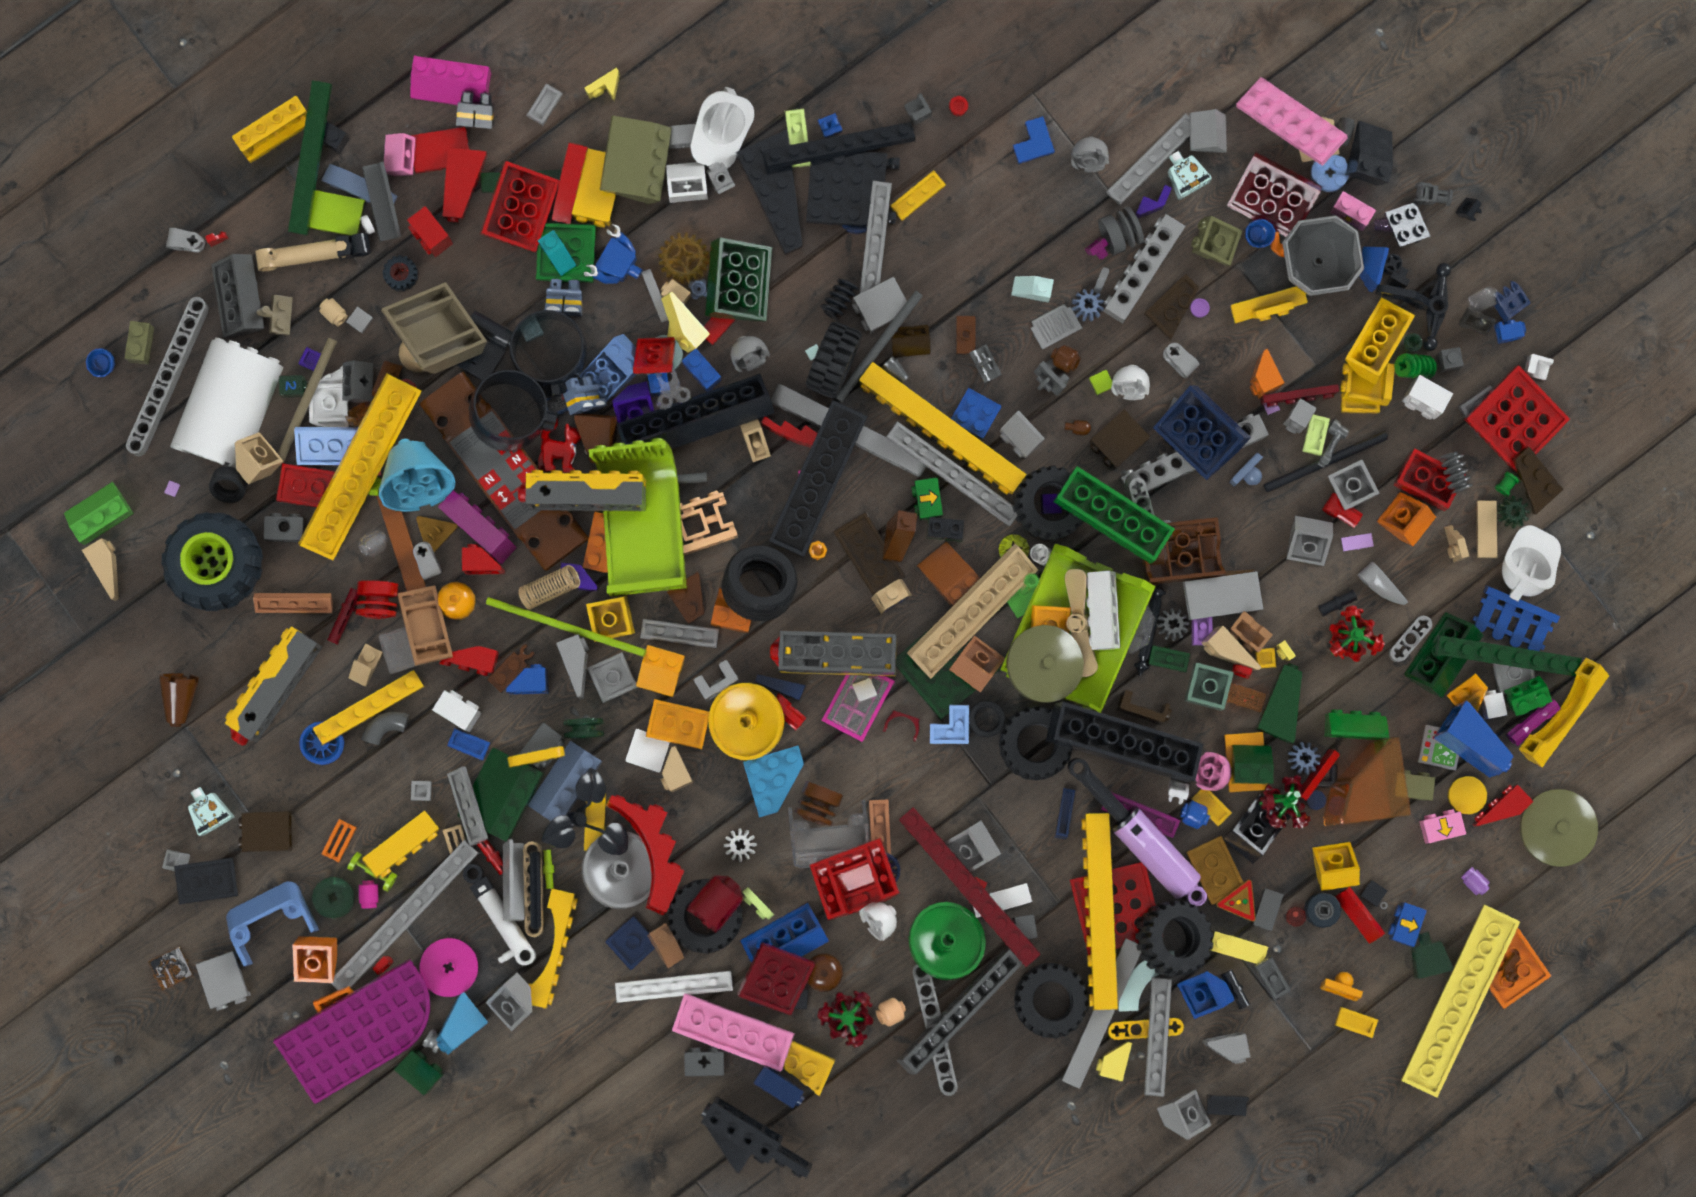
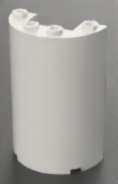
(226, 401)

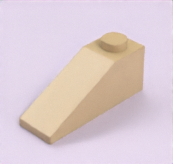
(103, 562)
(1225, 647)

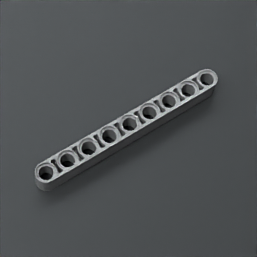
(166, 367)
(867, 440)

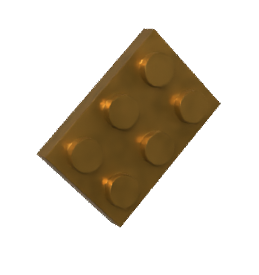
(1216, 869)

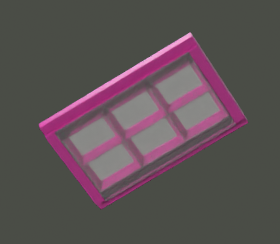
(854, 717)

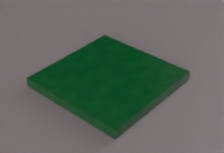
(942, 688)

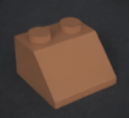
(977, 664)

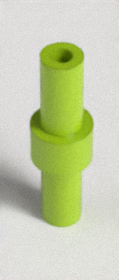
(548, 869)

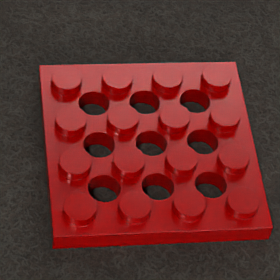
(1491, 405)
(1142, 892)

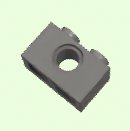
(1299, 416)

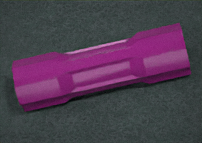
(1522, 730)

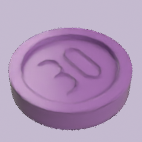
(1199, 307)

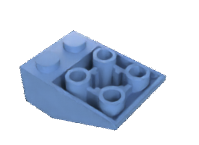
(612, 367)

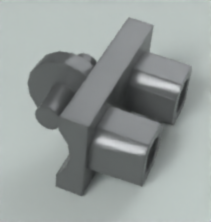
(985, 363)
(1049, 379)

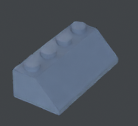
(557, 792)

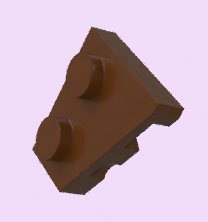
(689, 599)

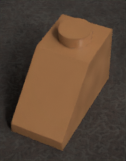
(666, 945)

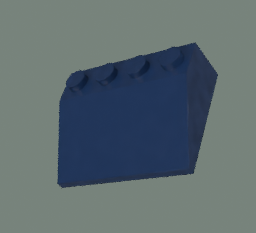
(1201, 432)

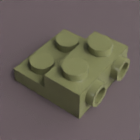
(1216, 240)

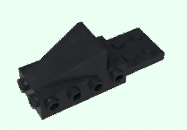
(742, 1135)

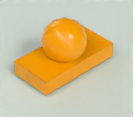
(1342, 986)

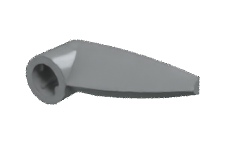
(1381, 584)

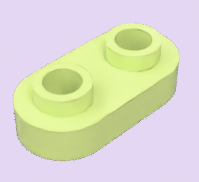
(762, 910)

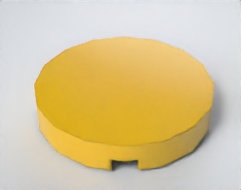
(1467, 795)

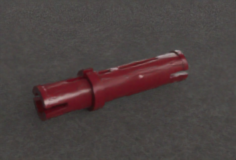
(344, 616)

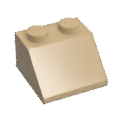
(255, 458)
(675, 772)

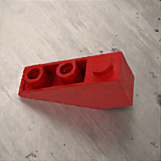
(476, 658)
(1510, 804)

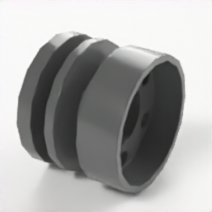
(1125, 229)

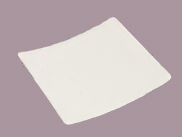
(647, 751)

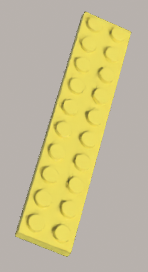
(1460, 1001)

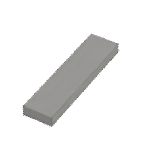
(679, 633)
(467, 806)

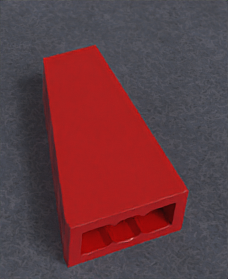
(461, 178)

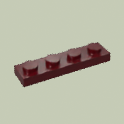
(1307, 395)

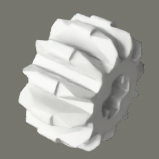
(734, 847)

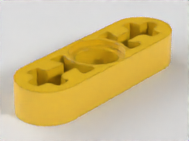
(536, 756)

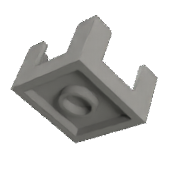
(719, 685)

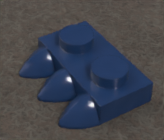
(1511, 301)

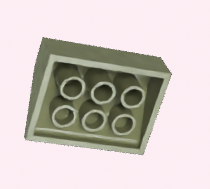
(635, 159)

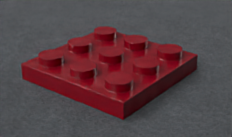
(776, 978)

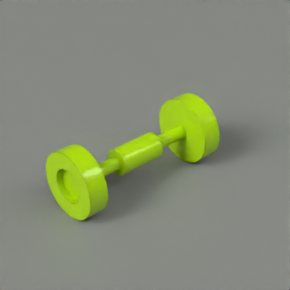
(355, 861)

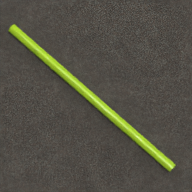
(566, 627)

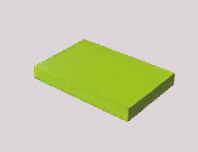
(336, 213)

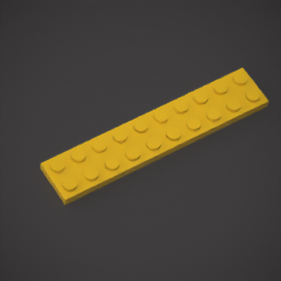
(359, 467)

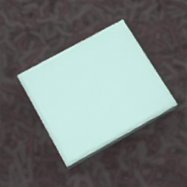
(811, 352)

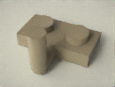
(279, 314)

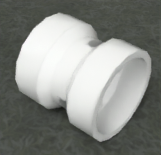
(1038, 552)

